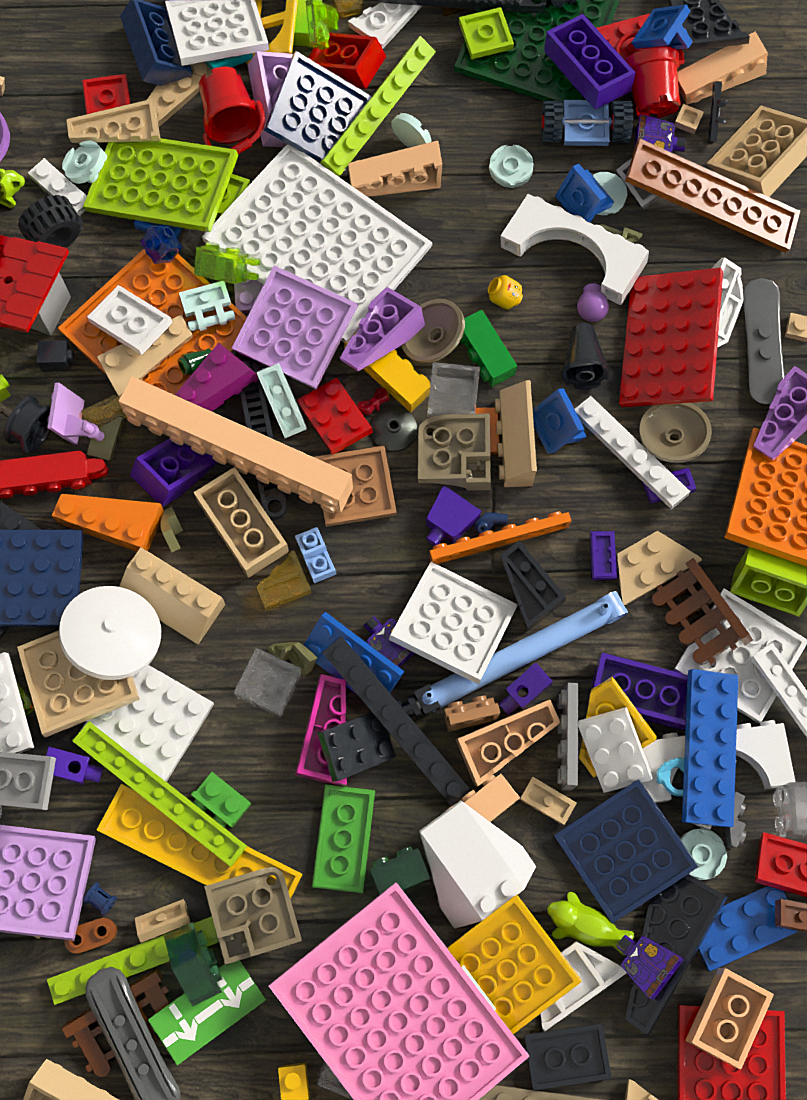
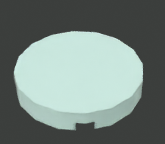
(409, 131)
(511, 166)
(615, 188)
(707, 851)

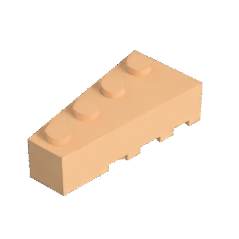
(730, 65)
(398, 171)
(498, 743)

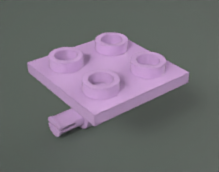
(66, 417)

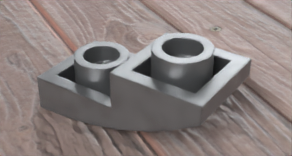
(736, 835)

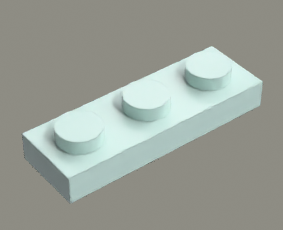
(281, 400)

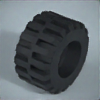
(51, 221)

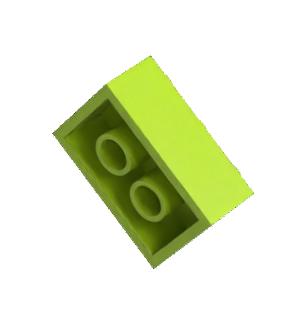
(771, 581)

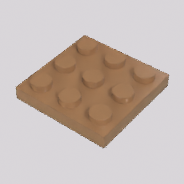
(372, 486)

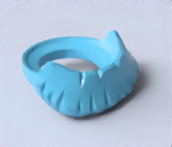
(663, 775)

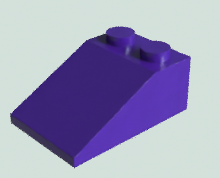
(170, 470)

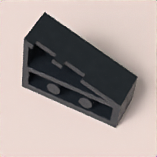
(531, 585)

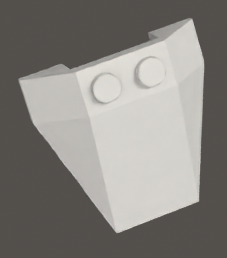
(473, 864)

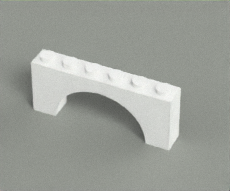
(541, 221)
(760, 746)

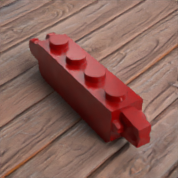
(49, 473)

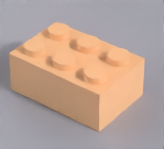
(729, 1017)

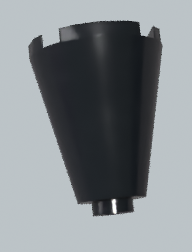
(584, 359)

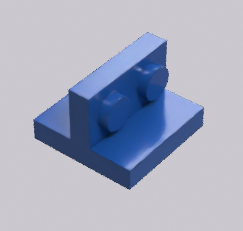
(664, 29)
(583, 194)
(557, 422)

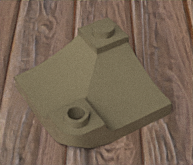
(456, 452)
(252, 914)

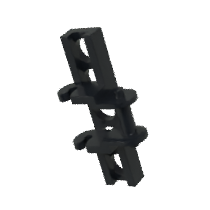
(716, 104)

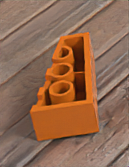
(113, 520)

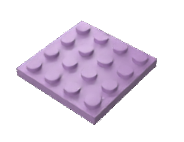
(295, 326)
(42, 881)

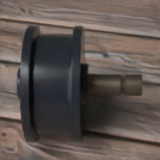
(26, 424)

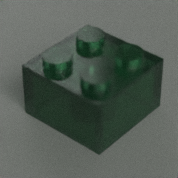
(406, 870)
(193, 963)

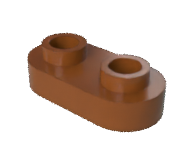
(90, 937)

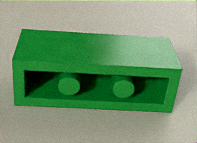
(487, 349)

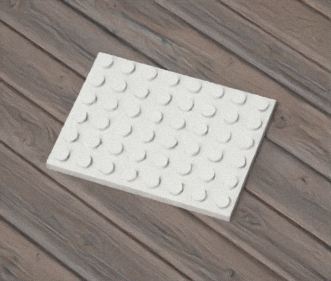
(320, 231)

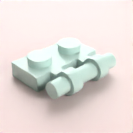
(206, 299)

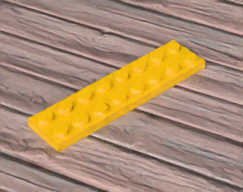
(151, 832)

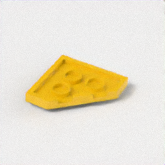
(607, 698)

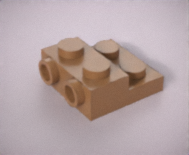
(471, 714)

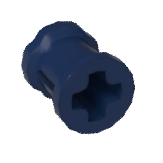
(100, 899)

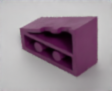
(216, 379)

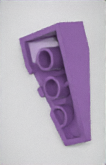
(386, 326)
(786, 415)

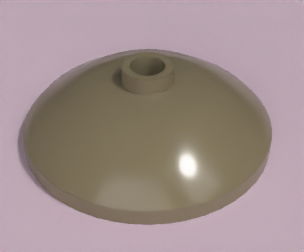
(440, 334)
(677, 421)

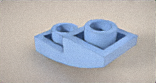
(315, 555)

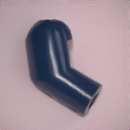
(490, 519)

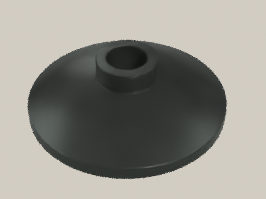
(398, 438)

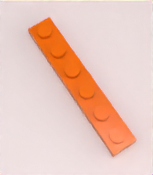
(509, 534)

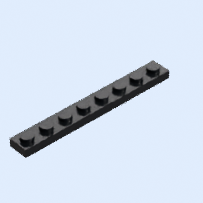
(396, 720)

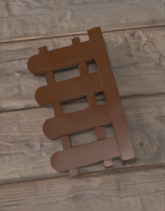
(712, 619)
(86, 1037)

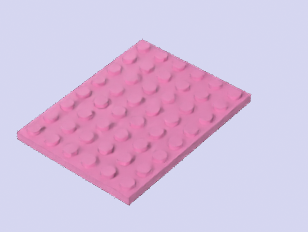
(397, 1010)

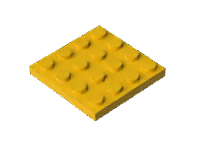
(515, 964)

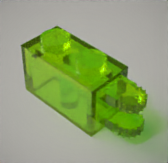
(224, 264)

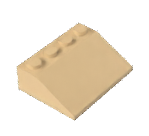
(763, 150)

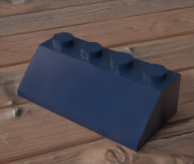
(153, 43)

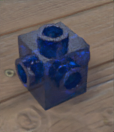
(161, 244)

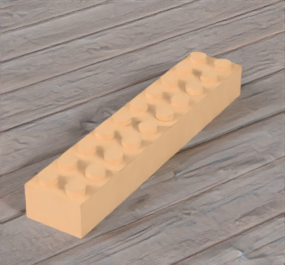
(236, 445)

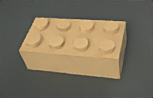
(241, 522)

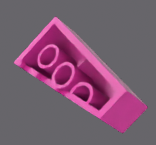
(326, 711)

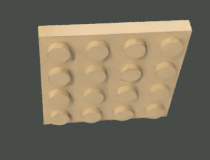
(64, 693)

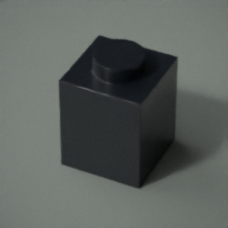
(54, 355)

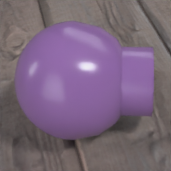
(592, 303)

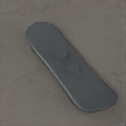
(763, 339)
(129, 1036)

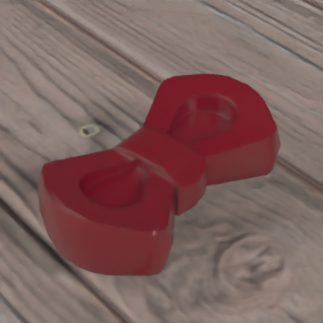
(381, 395)

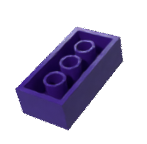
(589, 61)
(654, 691)

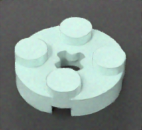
(92, 158)

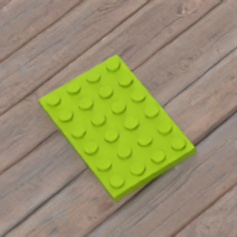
(162, 182)

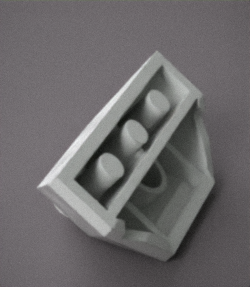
(730, 300)

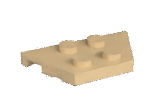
(649, 565)

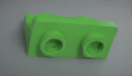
(221, 800)

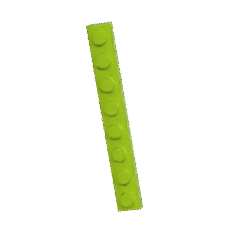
(378, 107)
(160, 794)
(129, 962)

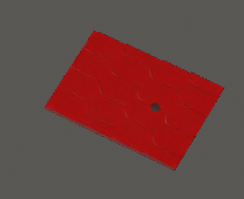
(31, 285)

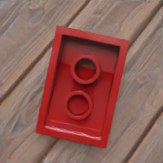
(351, 58)

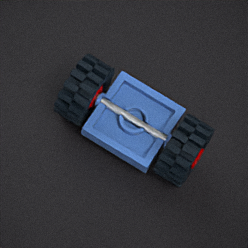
(584, 124)

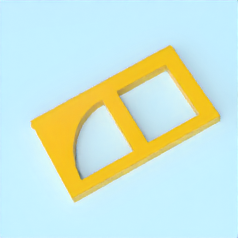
(284, 40)

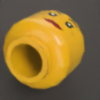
(505, 292)

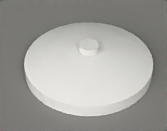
(109, 632)

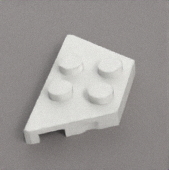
(596, 975)

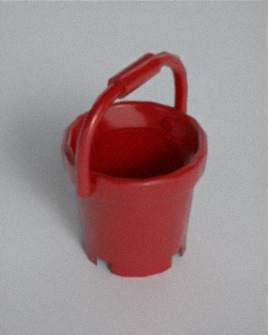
(655, 79)
(229, 110)

